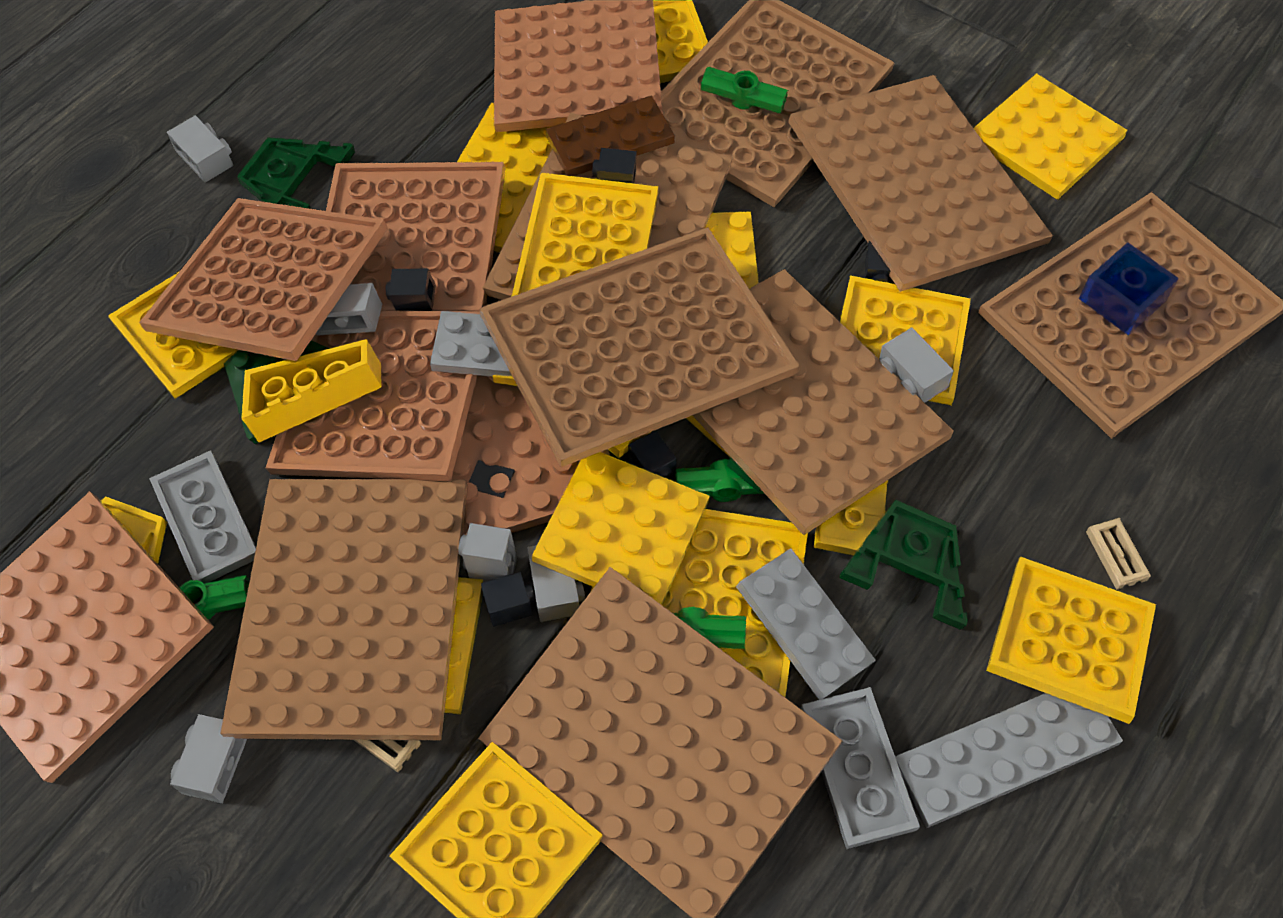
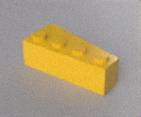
(300, 390)

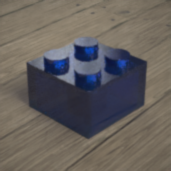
(1128, 288)

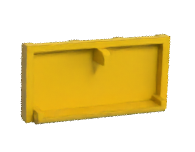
(853, 524)

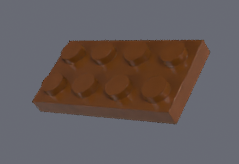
(628, 127)

